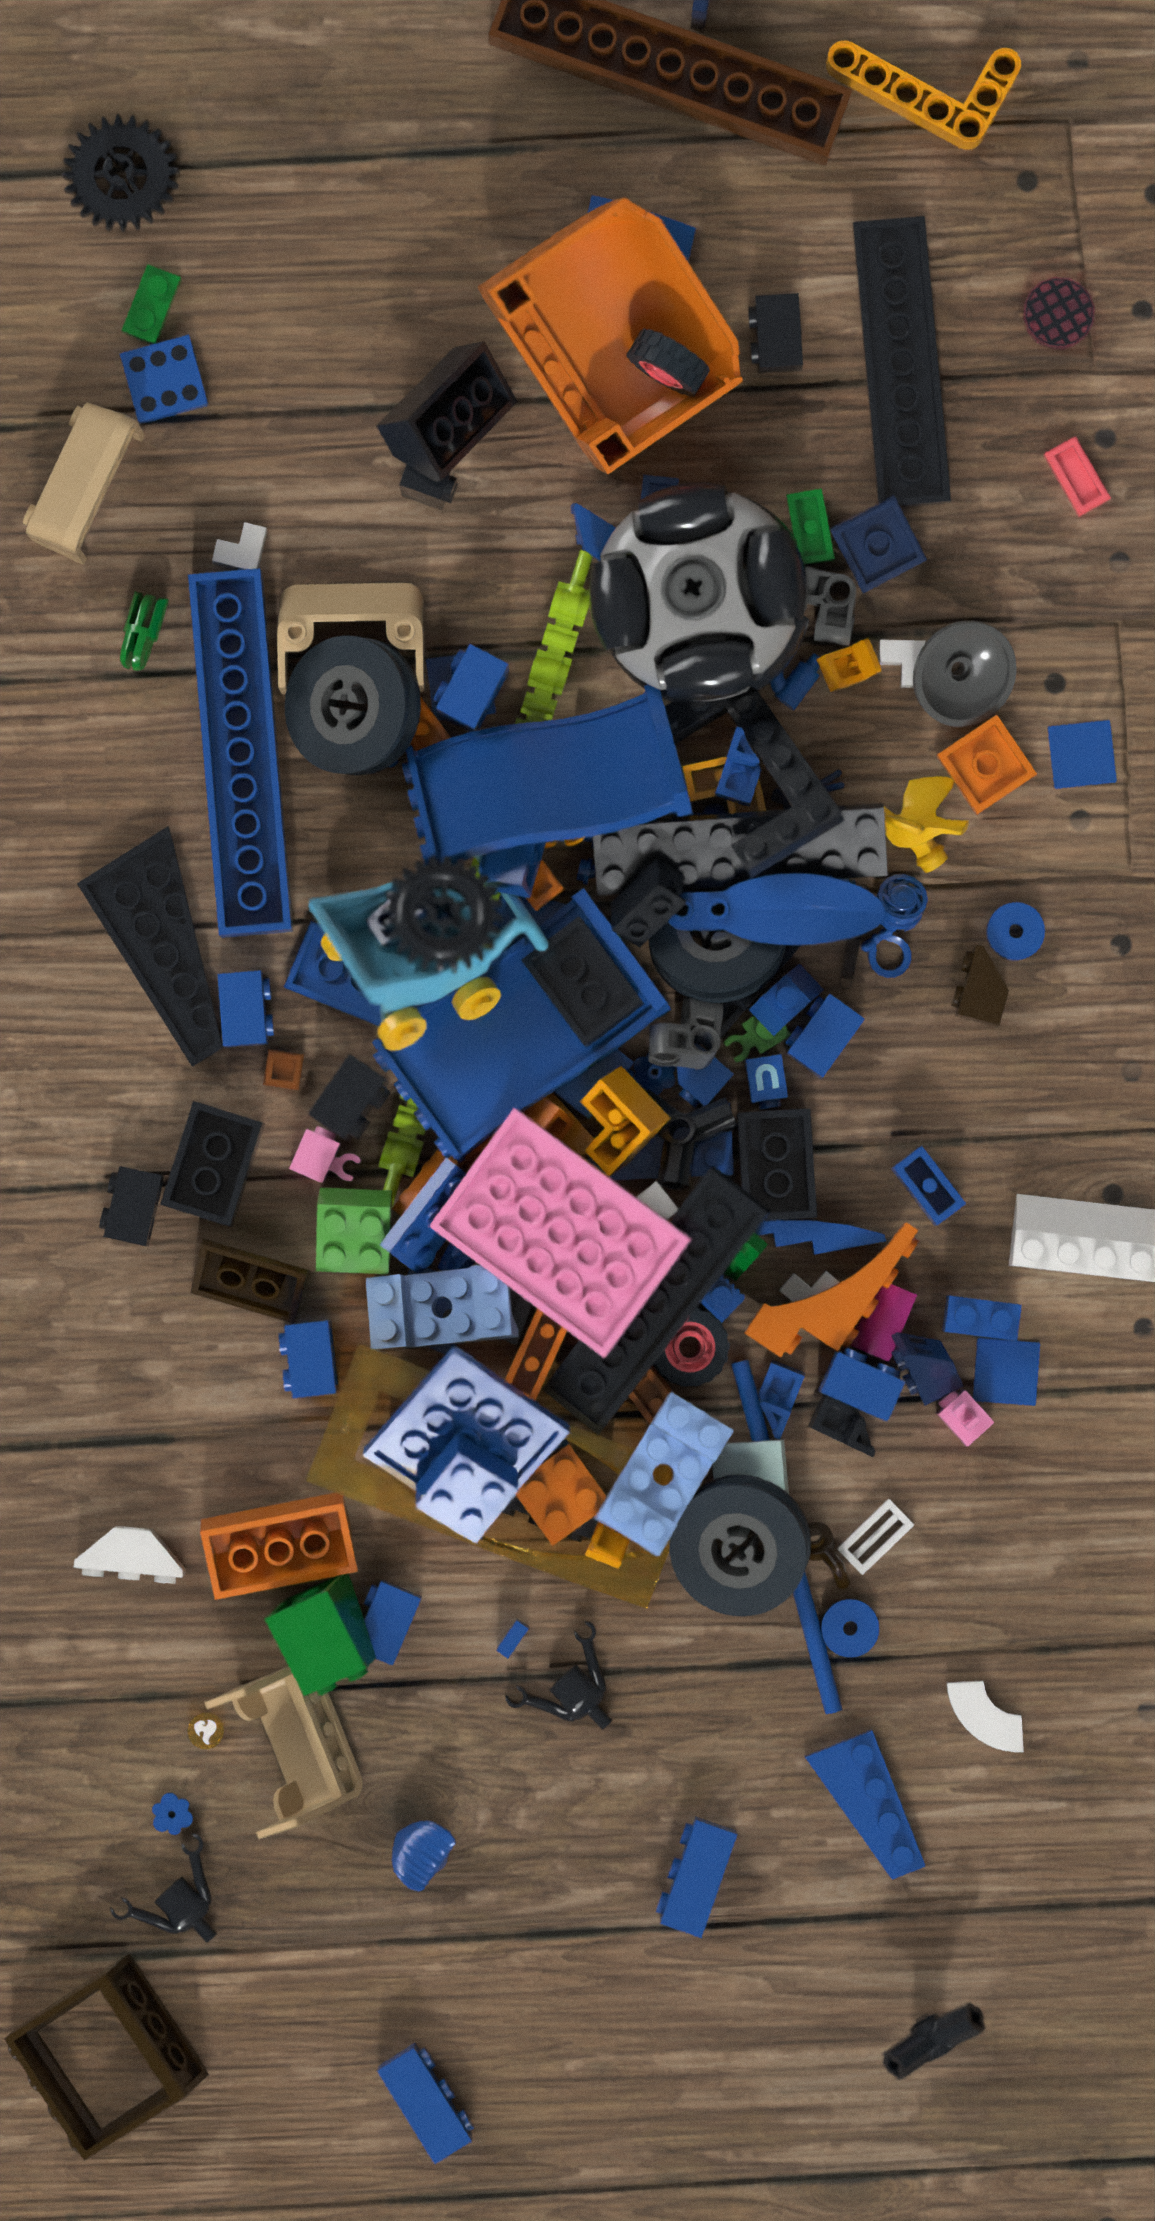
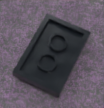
(583, 982)

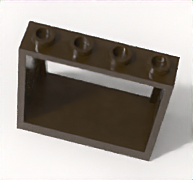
(149, 2029)

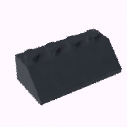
(448, 411)

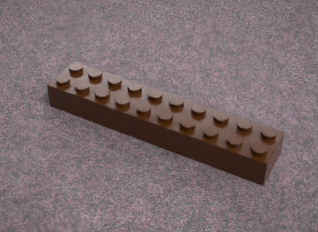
(677, 71)

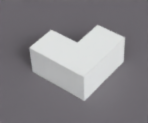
(246, 553)
(901, 653)
(797, 1289)

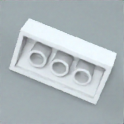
(1083, 1238)

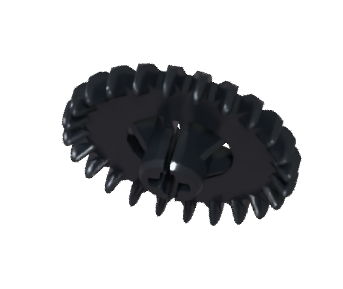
(102, 144)
(472, 933)

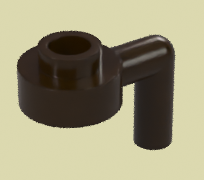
(823, 1550)

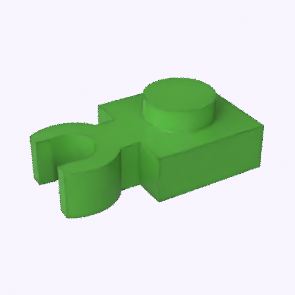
(756, 1036)

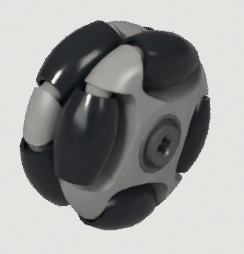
(700, 593)

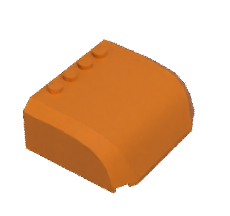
(579, 308)

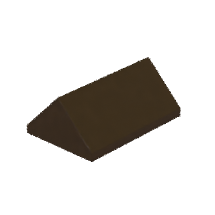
(249, 1281)

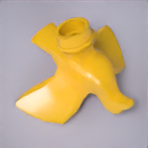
(919, 823)

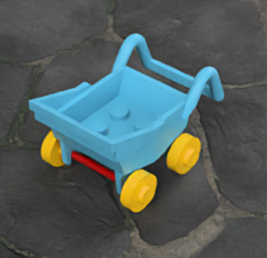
(396, 984)

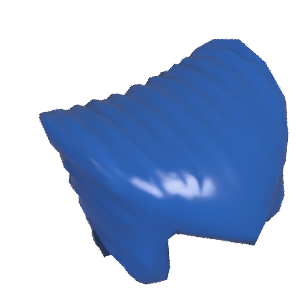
(420, 1853)

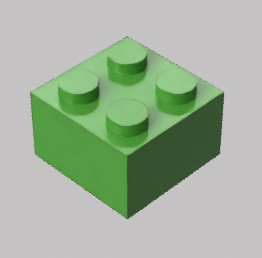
(351, 1230)

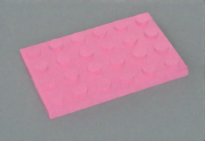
(560, 1232)

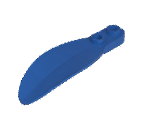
(785, 910)

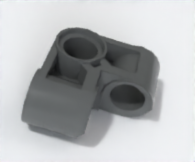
(834, 617)
(674, 1043)

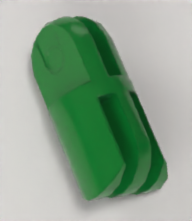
(142, 629)

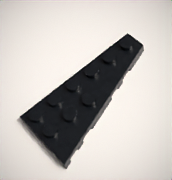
(151, 924)

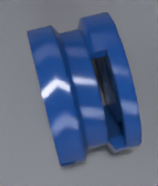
(902, 902)

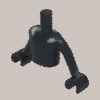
(574, 1690)
(180, 1903)

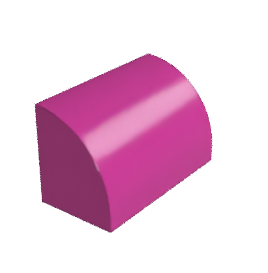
(885, 1320)

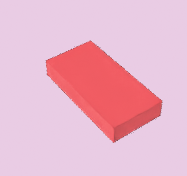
(1077, 476)

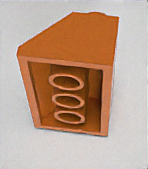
(278, 1545)

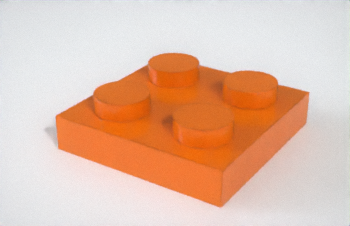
(986, 764)
(561, 1495)

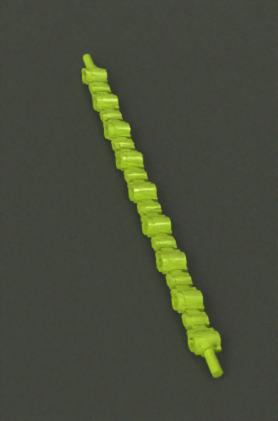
(548, 678)

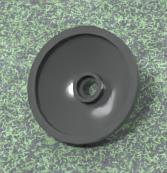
(979, 683)

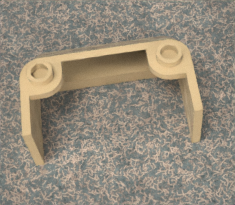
(80, 479)
(395, 603)
(306, 1744)

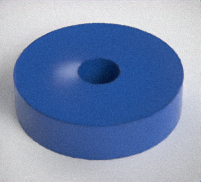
(1032, 931)
(854, 1644)

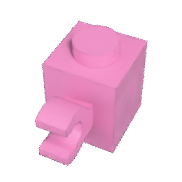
(318, 1156)
(964, 1416)

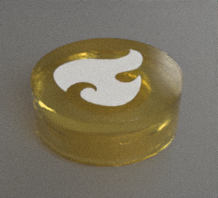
(205, 1730)

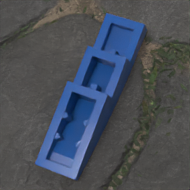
(823, 1235)

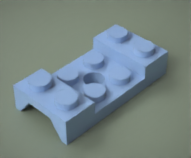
(405, 1313)
(686, 1443)

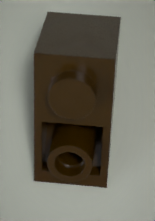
(983, 991)

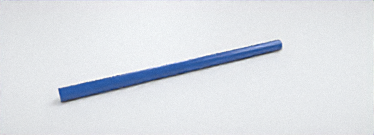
(802, 1594)

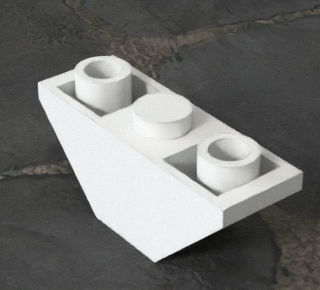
(131, 1553)

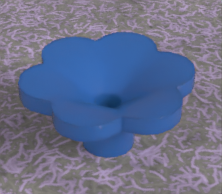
(656, 1083)

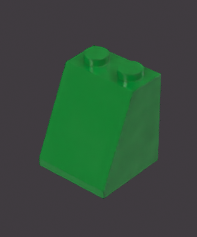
(323, 1635)

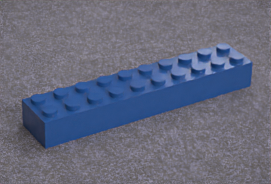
(240, 753)

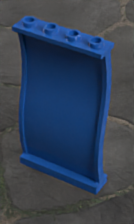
(546, 780)
(480, 1069)

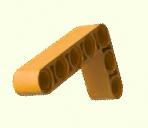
(926, 95)

